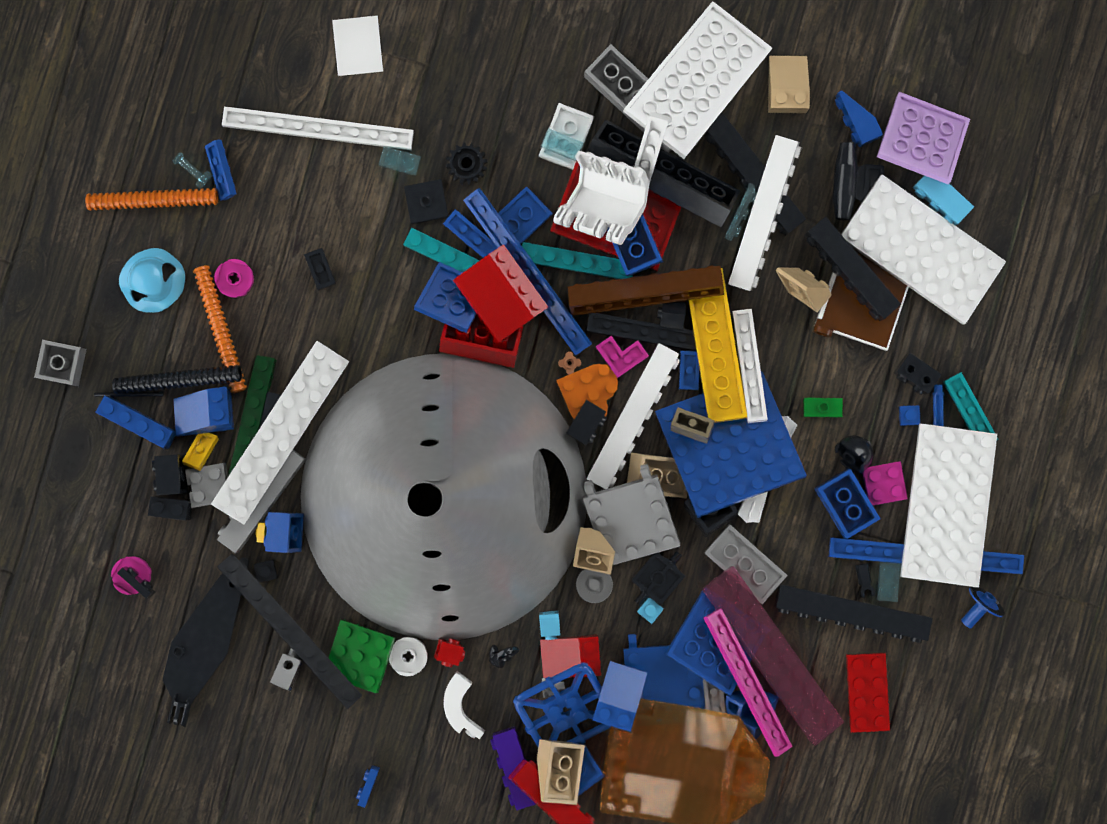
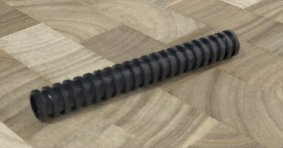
(177, 379)

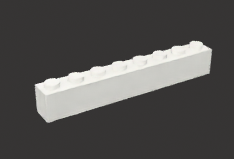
(764, 212)
(632, 417)

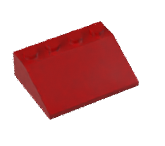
(500, 293)
(480, 344)

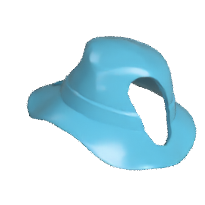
(145, 275)

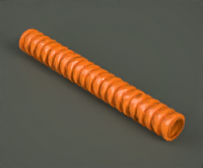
(151, 199)
(218, 323)

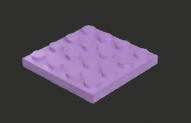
(923, 138)

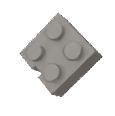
(206, 483)

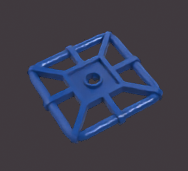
(554, 705)

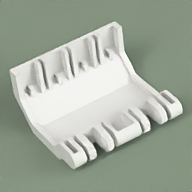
(605, 197)

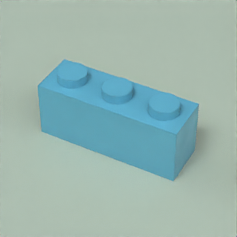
(943, 199)

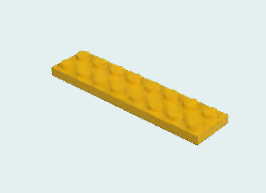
(717, 358)

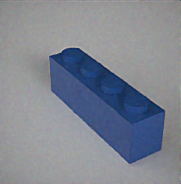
(136, 422)

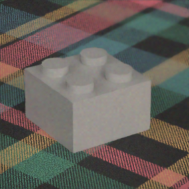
(60, 363)

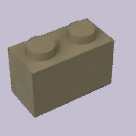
(692, 425)

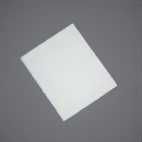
(357, 45)

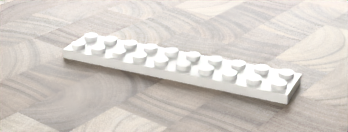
(280, 433)

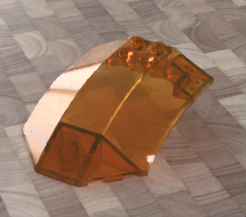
(683, 766)

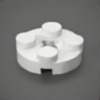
(399, 662)

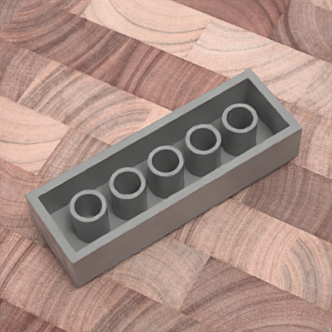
(617, 80)

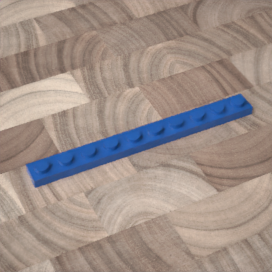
(500, 235)
(894, 552)

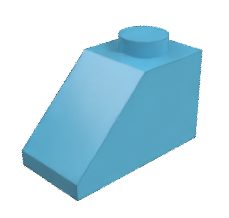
(549, 624)

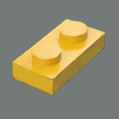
(200, 450)

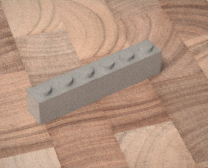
(235, 533)

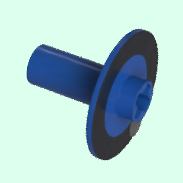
(984, 602)

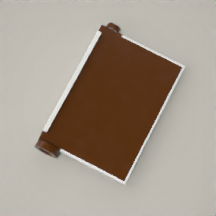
(849, 318)

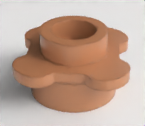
(564, 363)

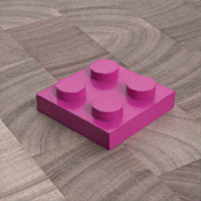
(885, 483)

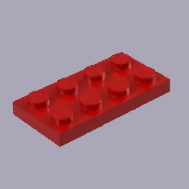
(867, 692)

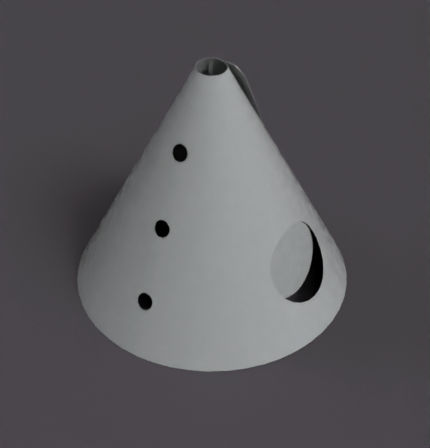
(489, 485)

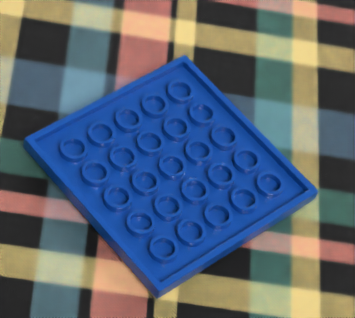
(737, 460)

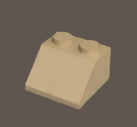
(593, 552)

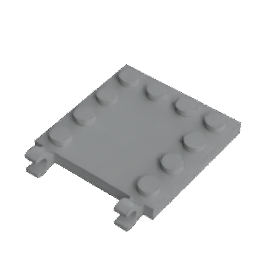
(632, 517)

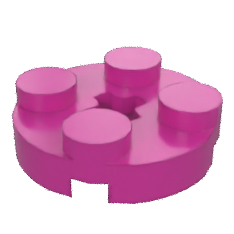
(228, 269)
(138, 564)

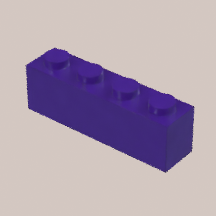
(510, 756)

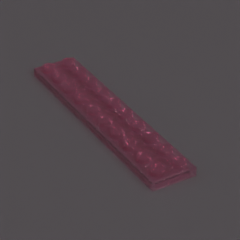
(773, 656)

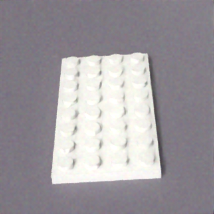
(699, 78)
(922, 249)
(948, 505)

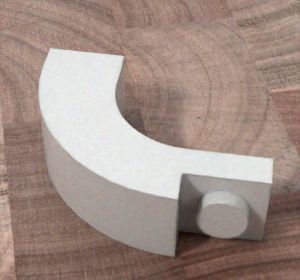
(453, 706)

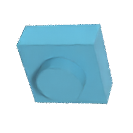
(650, 610)

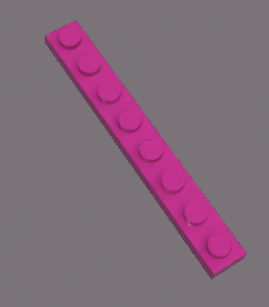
(748, 682)

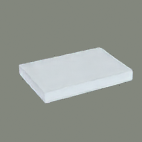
(572, 124)

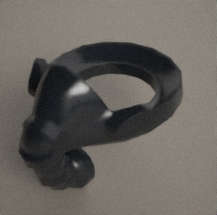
(504, 655)

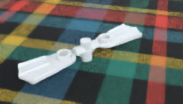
(752, 508)

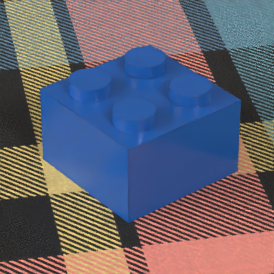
(284, 532)

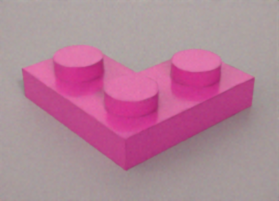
(620, 360)

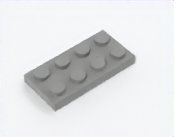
(753, 566)

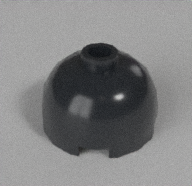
(855, 453)

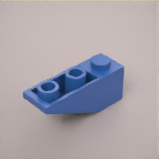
(861, 122)

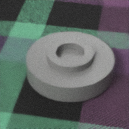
(594, 586)

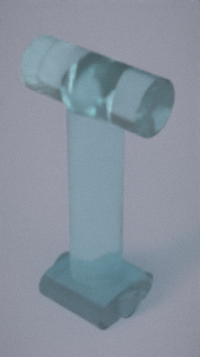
(202, 178)

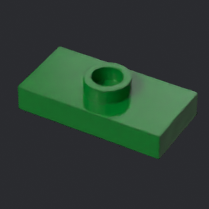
(822, 407)

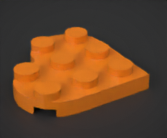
(592, 383)

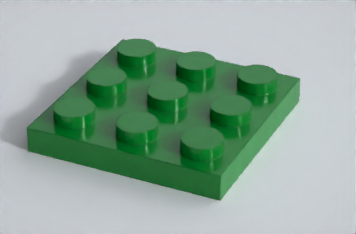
(361, 654)

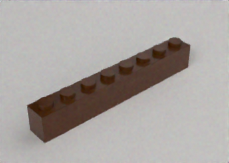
(645, 290)

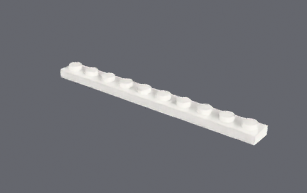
(317, 128)

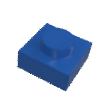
(909, 415)

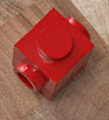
(449, 652)

